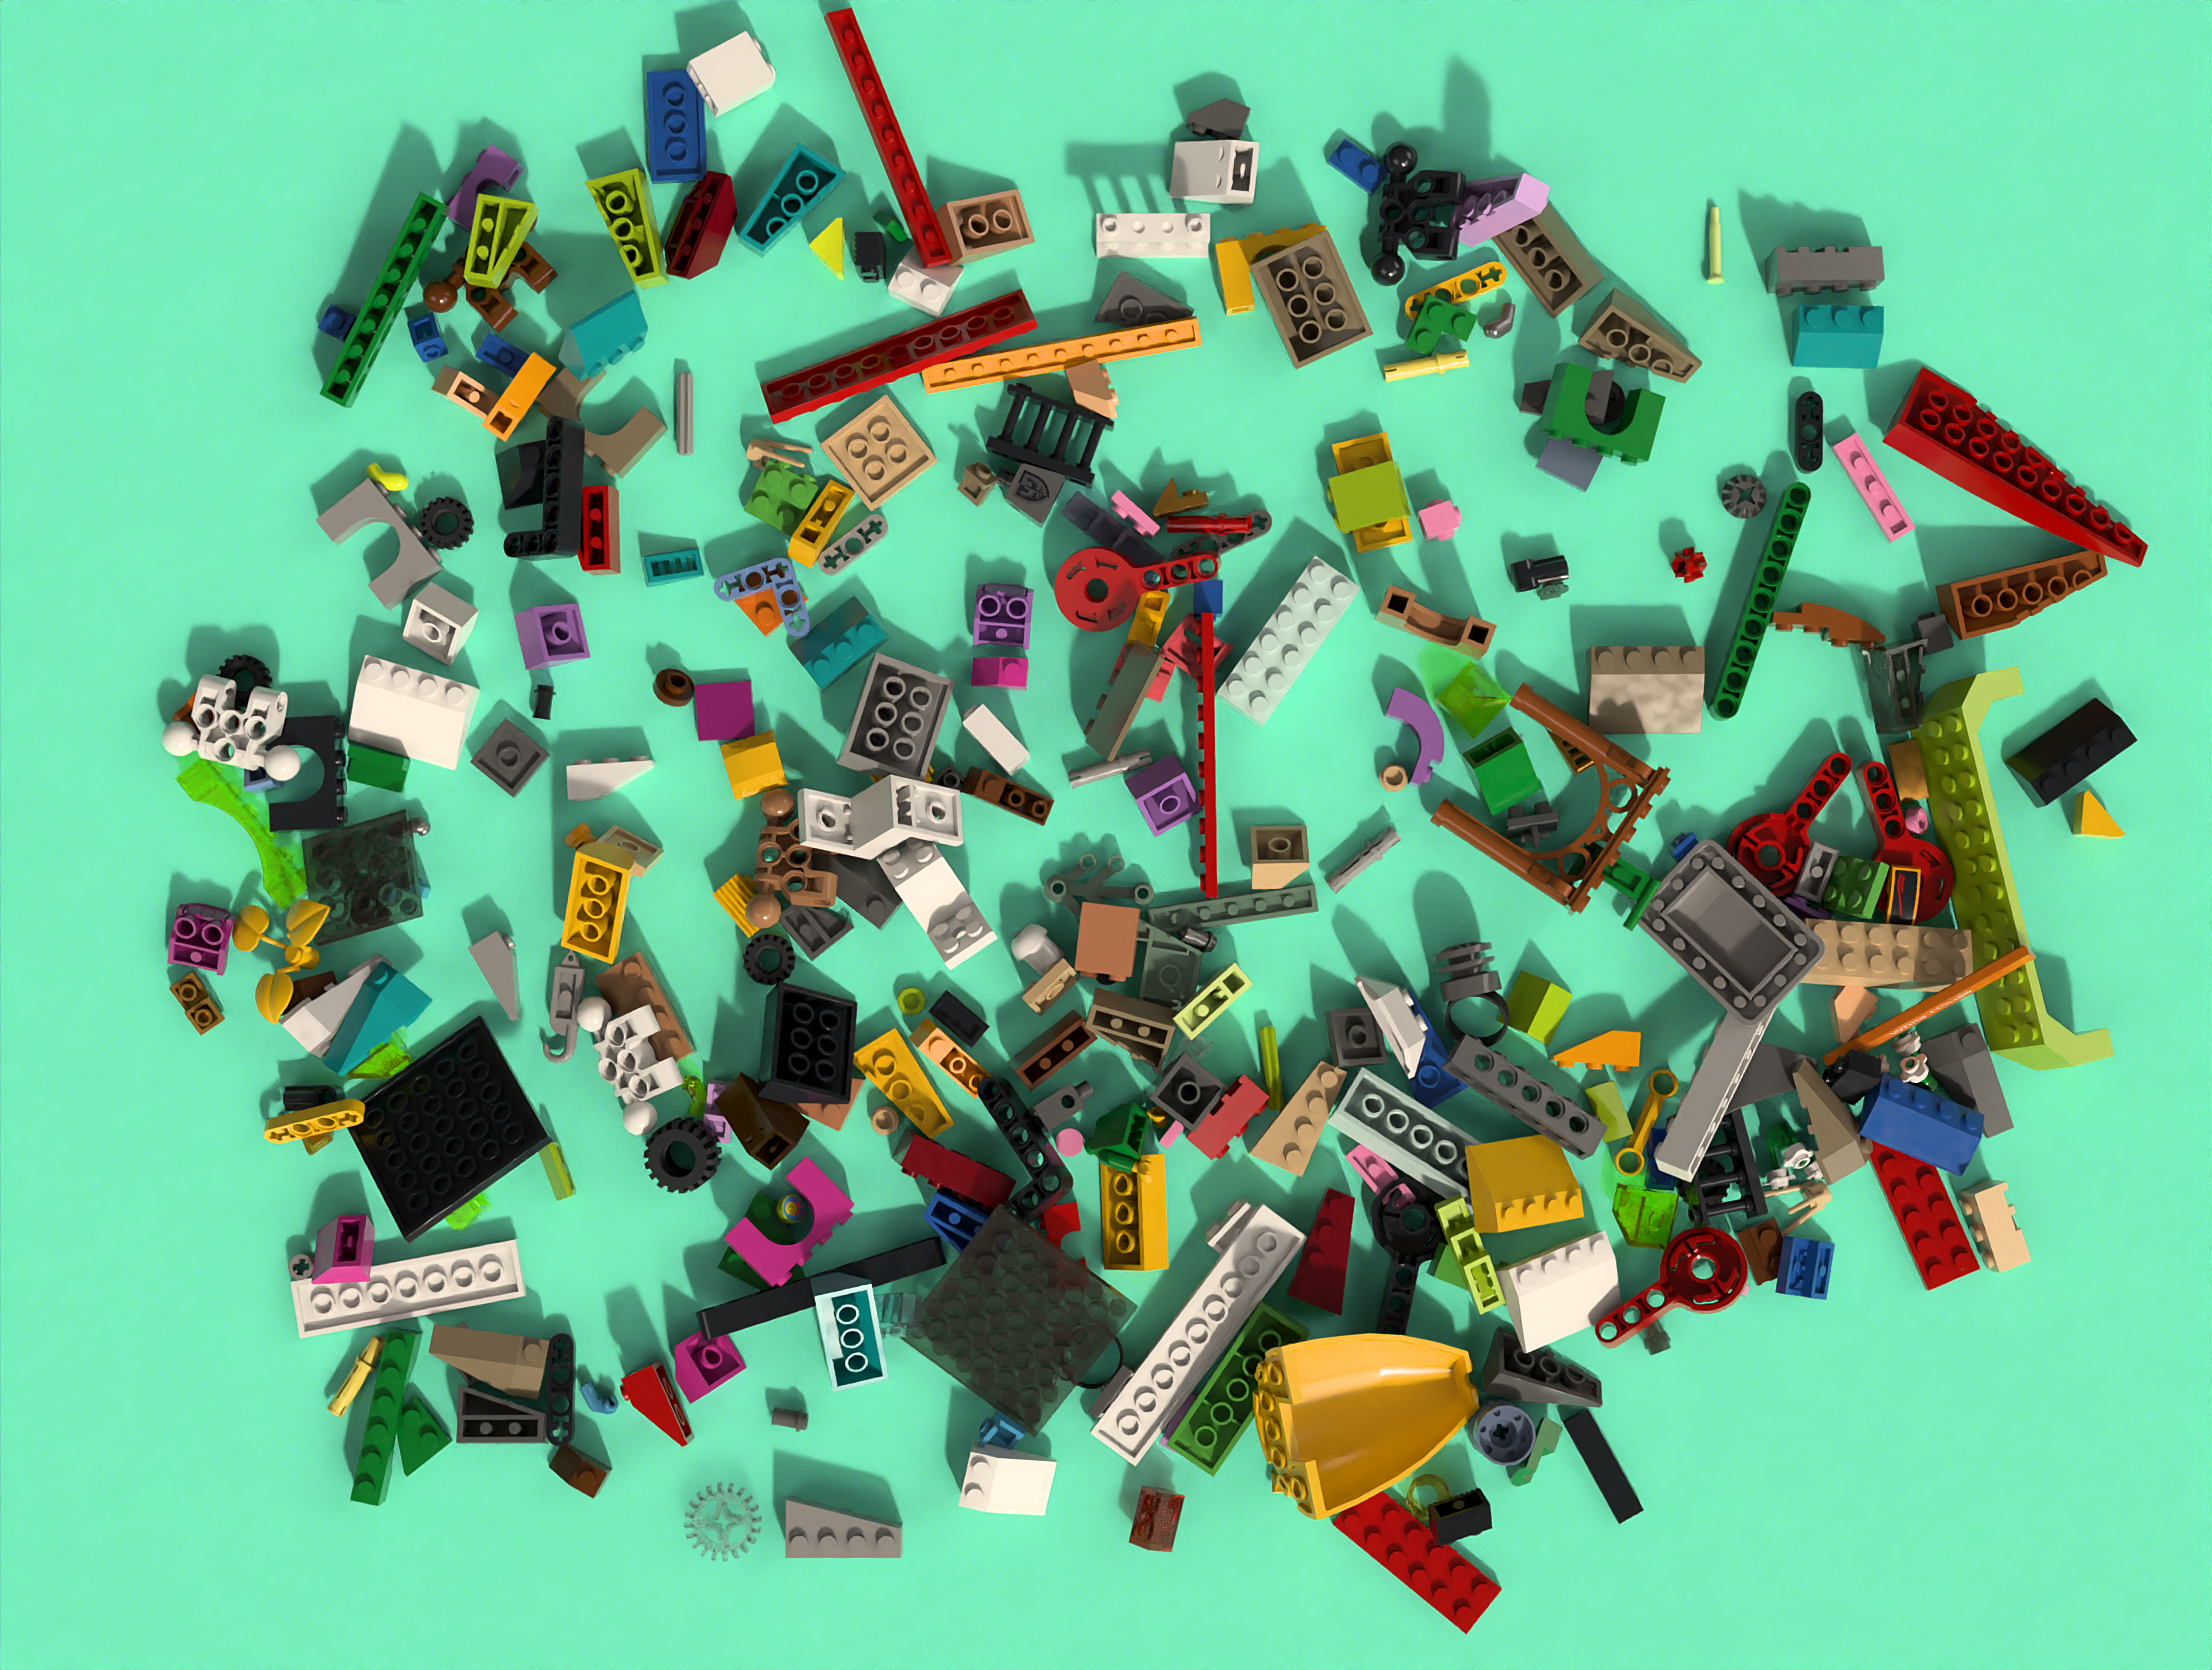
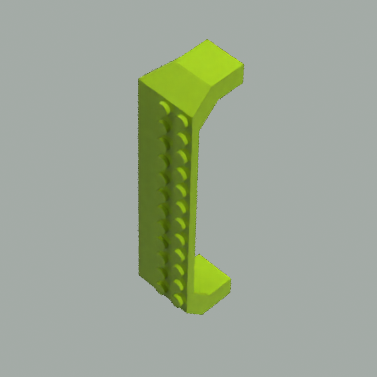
(1983, 878)

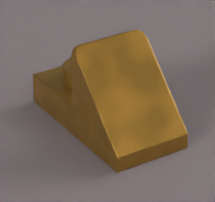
(1172, 505)

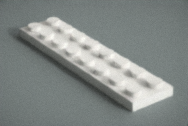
(411, 1289)

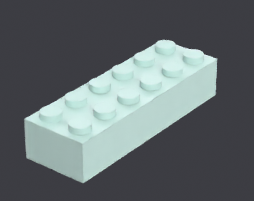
(1288, 641)
(1405, 1134)

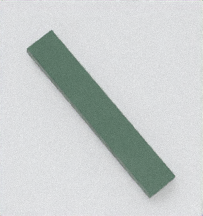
(1235, 909)

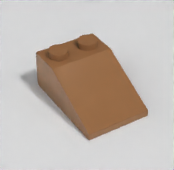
(984, 226)

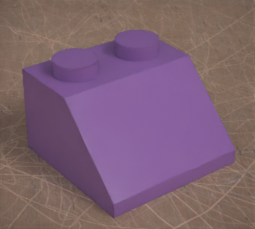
(551, 636)
(1163, 795)

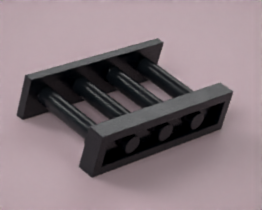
(1029, 453)
(1743, 1174)

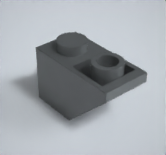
(1219, 120)

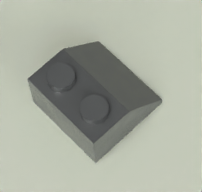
(1186, 1091)

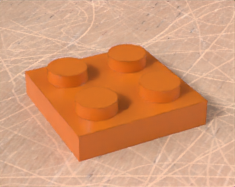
(763, 606)

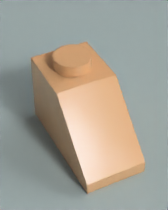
(465, 392)

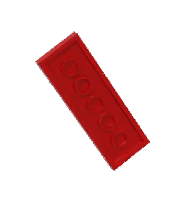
(1923, 1216)
(1416, 1559)

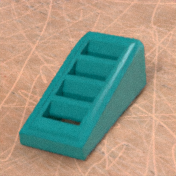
(648, 561)

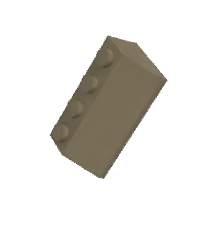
(1549, 261)

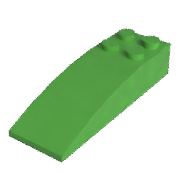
(1226, 1398)

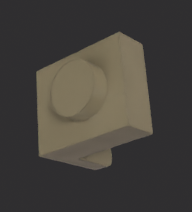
(977, 483)

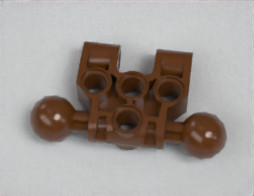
(442, 295)

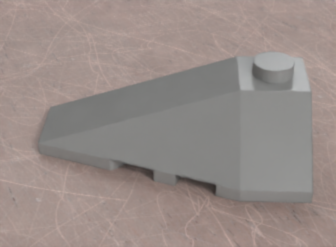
(318, 1021)

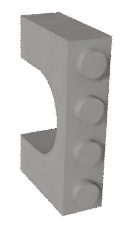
(370, 505)

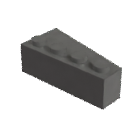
(1823, 270)

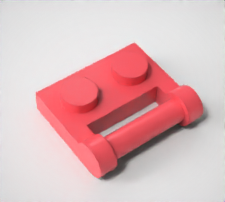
(1183, 651)

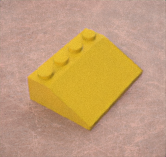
(1521, 1184)

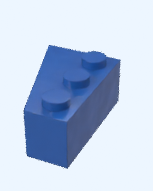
(954, 1218)

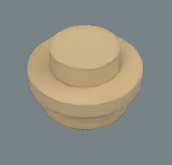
(1393, 778)
(884, 1120)

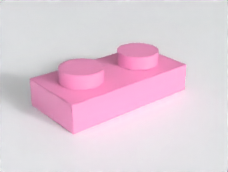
(1126, 508)

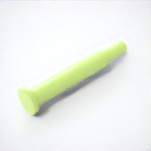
(1715, 248)

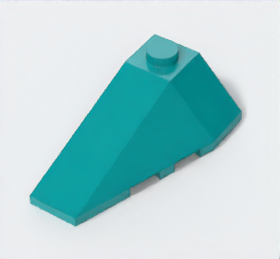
(380, 1008)

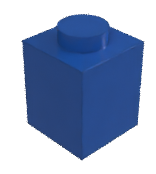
(1208, 598)

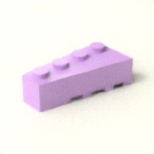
(1497, 205)

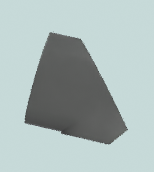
(1767, 1075)

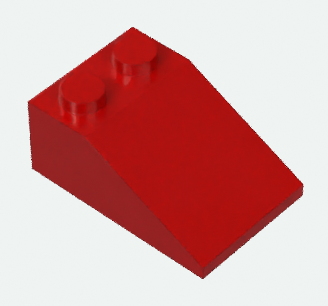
(656, 1399)

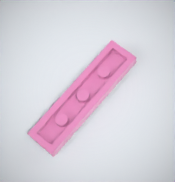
(1873, 488)

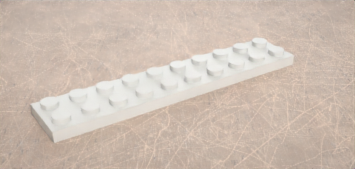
(1198, 1334)

